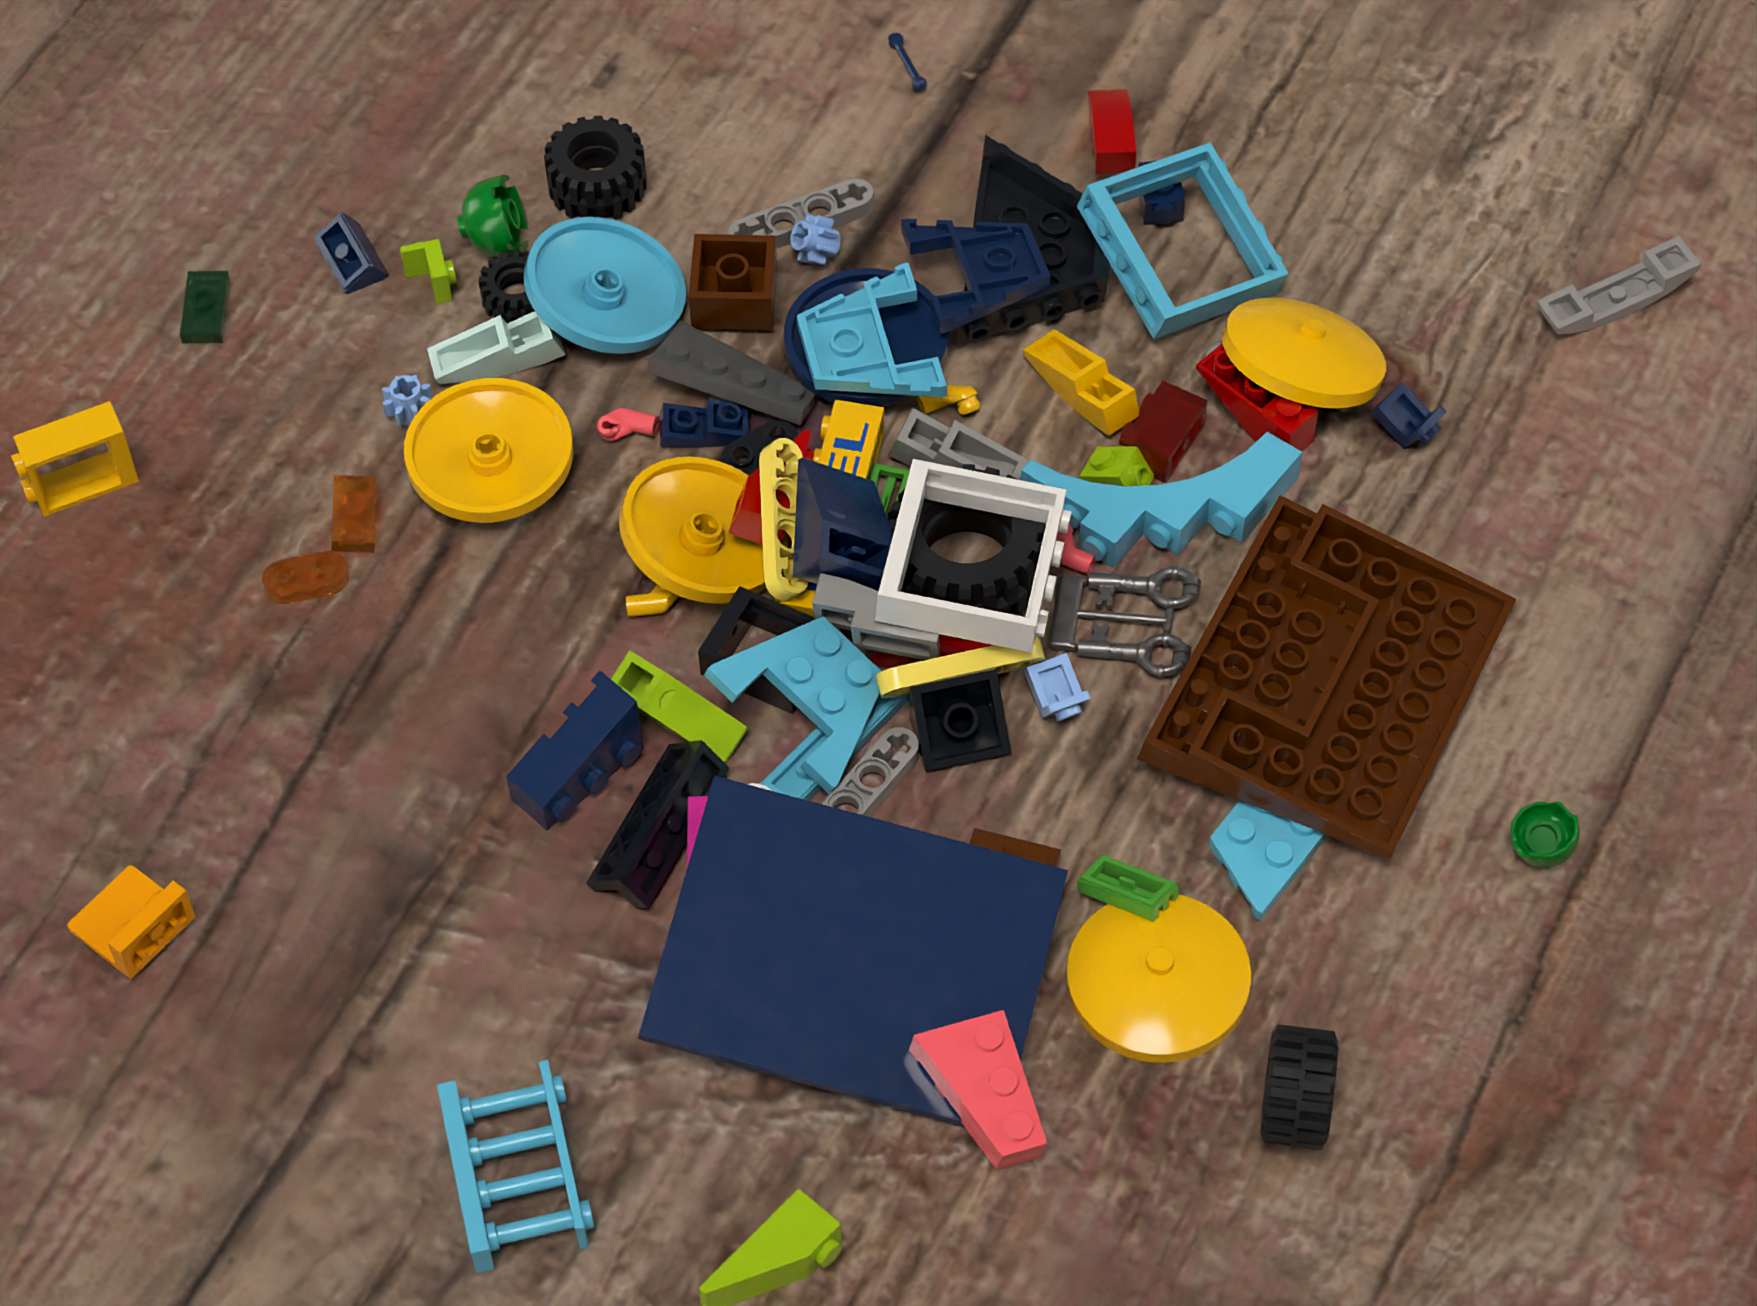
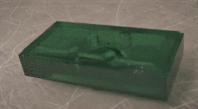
(205, 307)

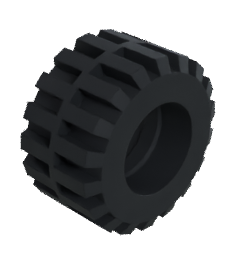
(590, 146)
(1299, 1087)

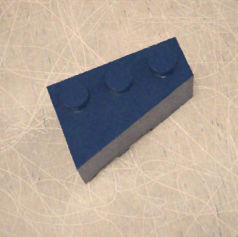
(579, 756)

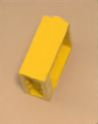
(82, 479)

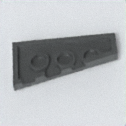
(722, 371)

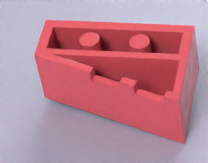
(986, 1085)

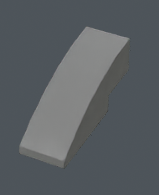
(953, 446)
(854, 608)

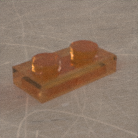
(353, 514)

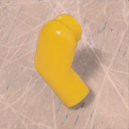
(962, 395)
(652, 603)

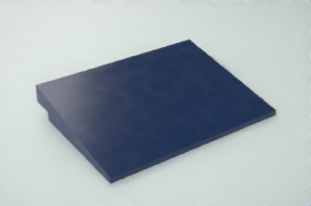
(837, 937)

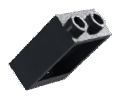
(742, 611)

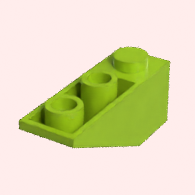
(678, 706)

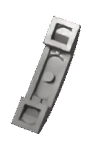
(1623, 293)

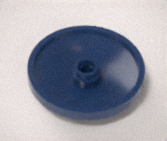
(908, 328)

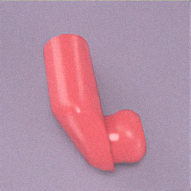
(626, 421)
(1074, 557)

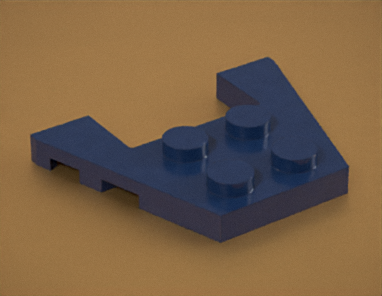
(995, 260)

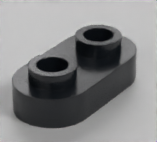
(753, 444)

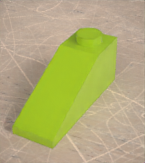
(780, 1252)

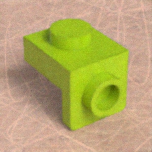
(428, 258)
(1117, 467)

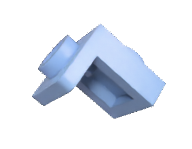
(1056, 688)

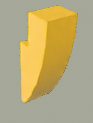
(1083, 381)

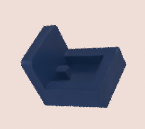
(1407, 416)

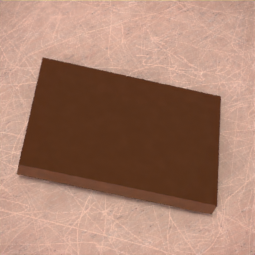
(1329, 677)

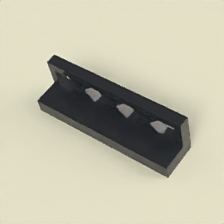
(660, 824)

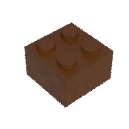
(733, 281)

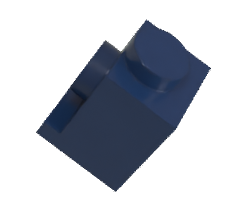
(1162, 205)

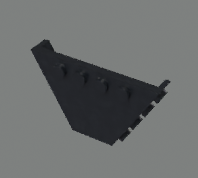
(1023, 192)

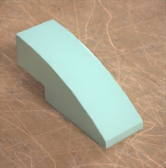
(495, 350)

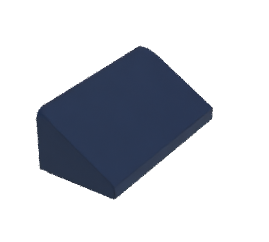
(350, 254)

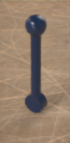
(895, 41)

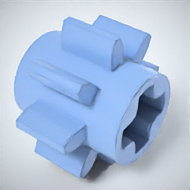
(815, 239)
(405, 398)

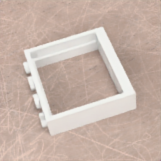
(983, 493)

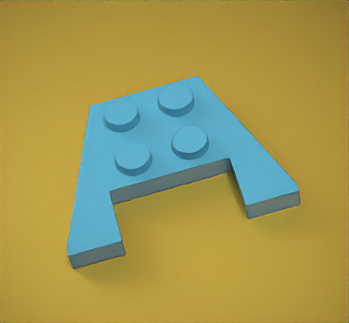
(850, 347)
(821, 677)

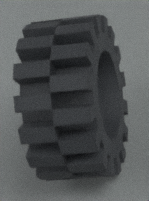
(497, 277)

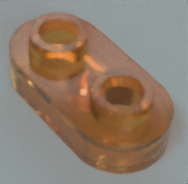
(305, 578)

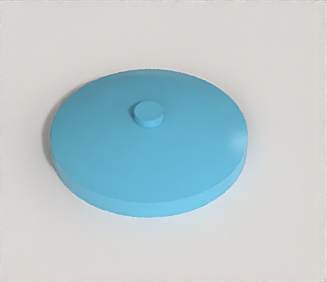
(604, 285)

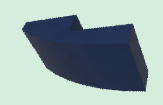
(698, 427)

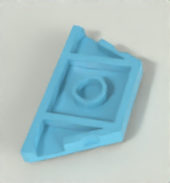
(1262, 853)

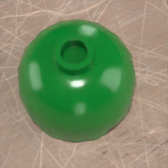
(493, 217)

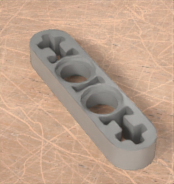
(798, 208)
(876, 760)

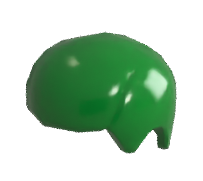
(1545, 834)

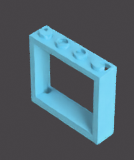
(1131, 264)

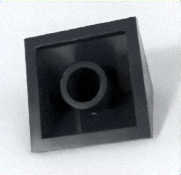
(959, 719)

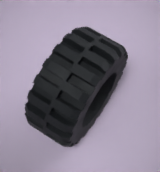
(993, 584)

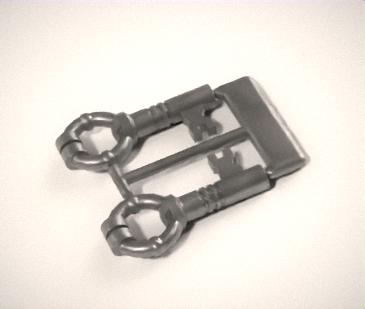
(1067, 612)

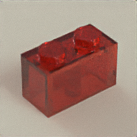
(1166, 428)

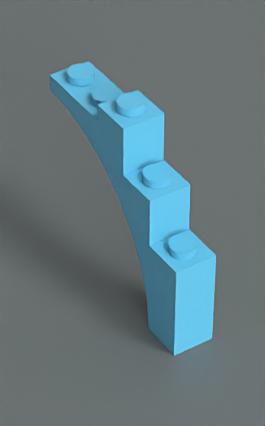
(1172, 513)

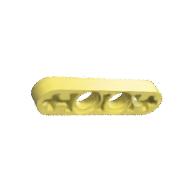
(778, 517)
(896, 680)

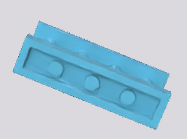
(478, 1195)

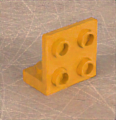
(132, 920)

